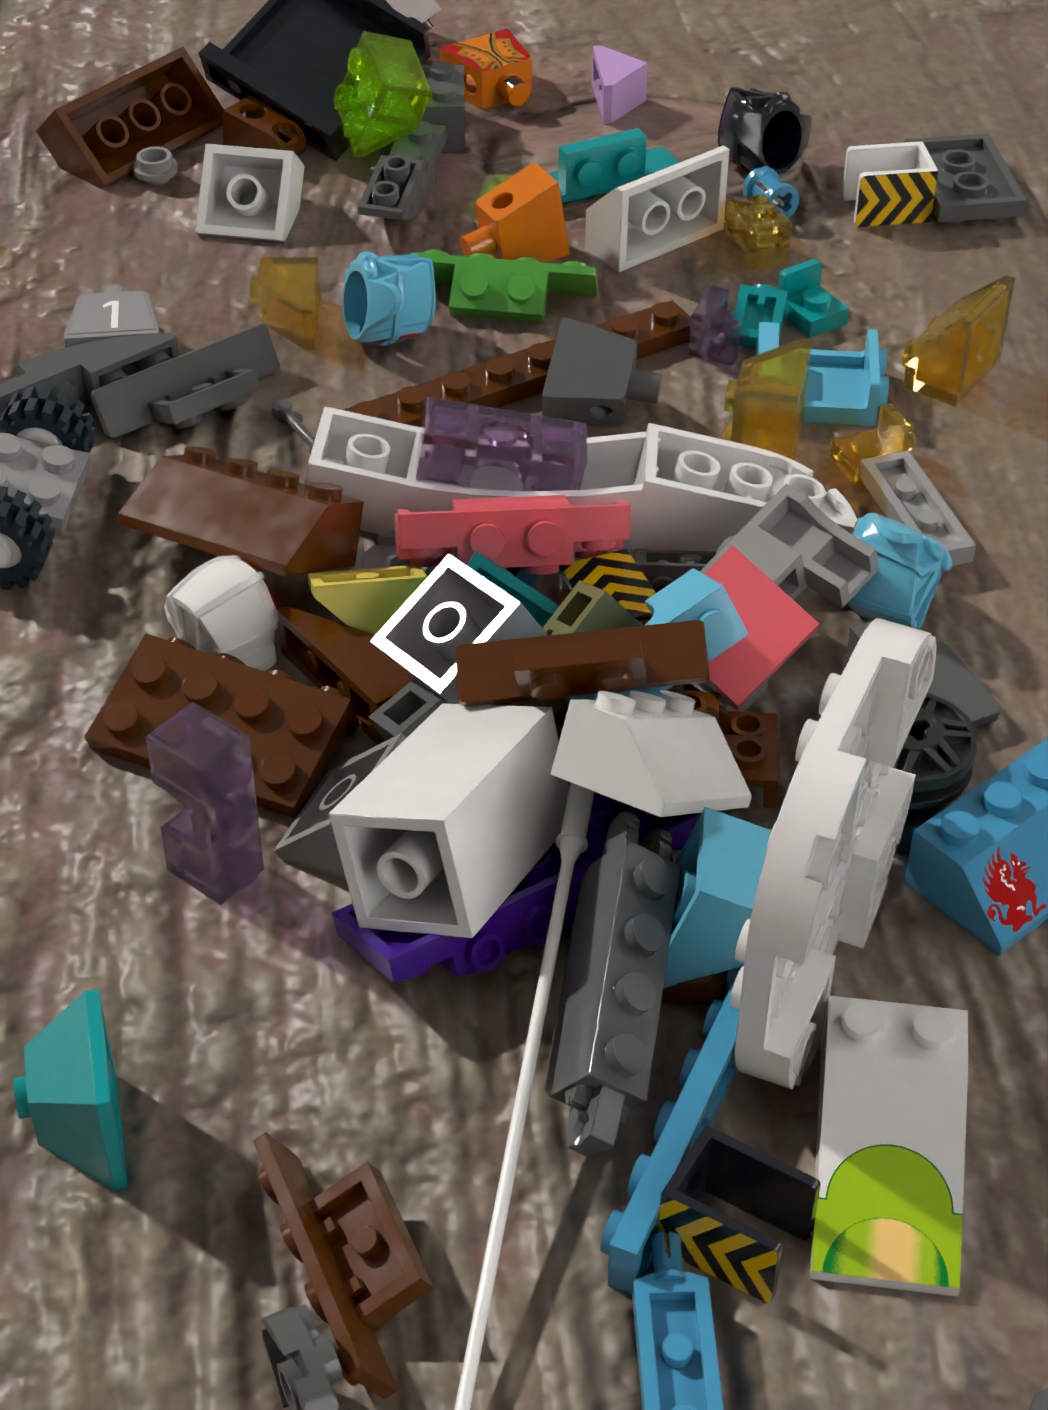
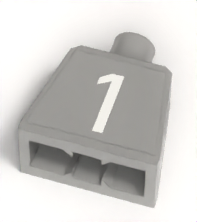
(110, 315)

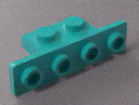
(607, 163)

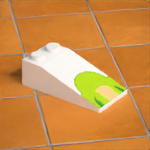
(891, 1146)

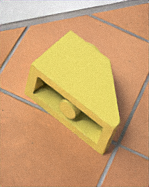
(366, 596)

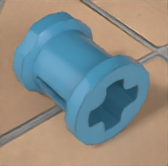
(770, 180)

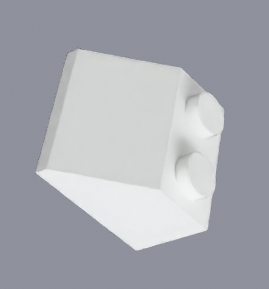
(249, 192)

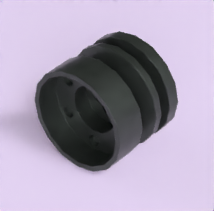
(942, 758)

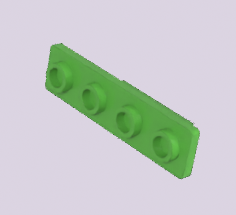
(507, 287)

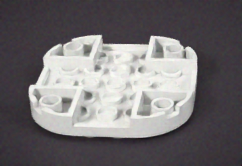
(829, 850)

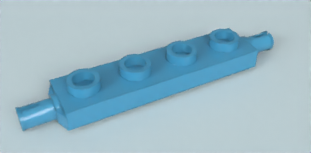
(675, 1334)

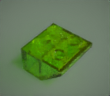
(381, 93)

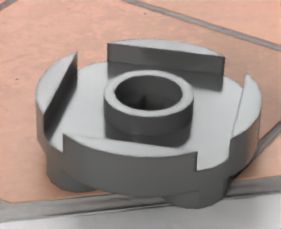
(301, 1360)

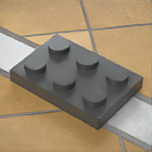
(972, 180)

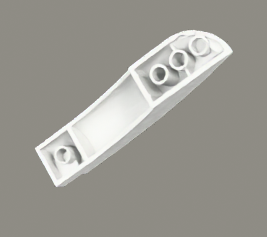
(679, 484)

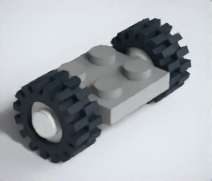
(41, 475)

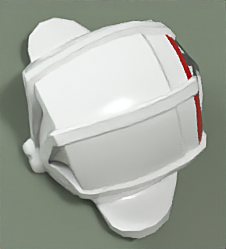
(226, 610)

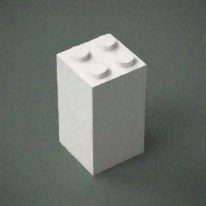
(452, 819)

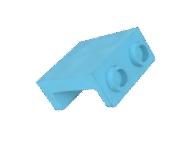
(841, 384)

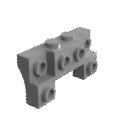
(797, 550)

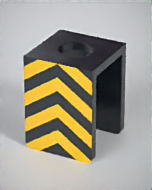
(751, 1183)

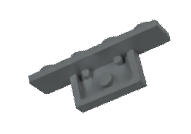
(188, 384)

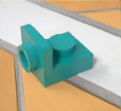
(808, 304)
(758, 305)

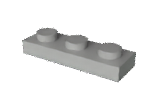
(912, 499)

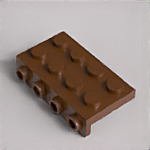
(287, 722)

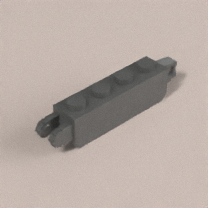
(613, 984)

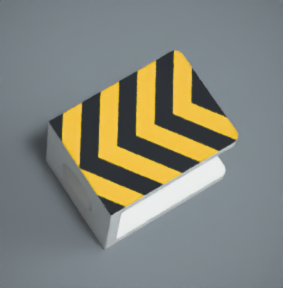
(890, 183)

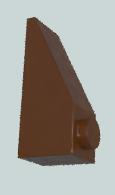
(340, 659)

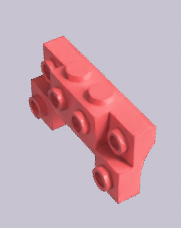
(513, 532)

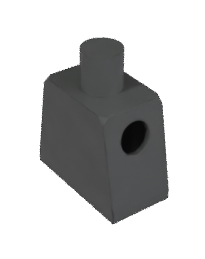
(595, 376)

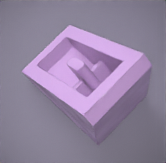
(617, 82)

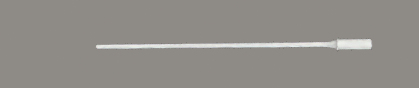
(571, 843)

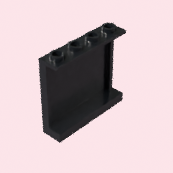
(298, 56)

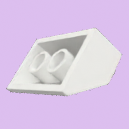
(659, 211)
(650, 754)

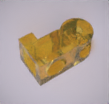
(759, 231)

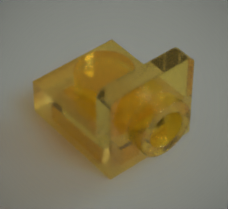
(891, 436)

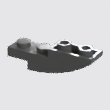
(406, 175)
(90, 366)

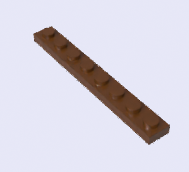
(524, 371)

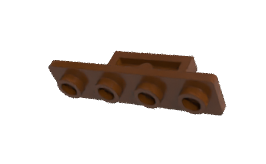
(582, 663)
(354, 1254)

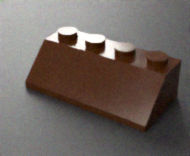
(149, 107)
(246, 513)

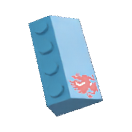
(989, 854)

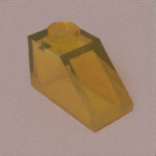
(289, 297)

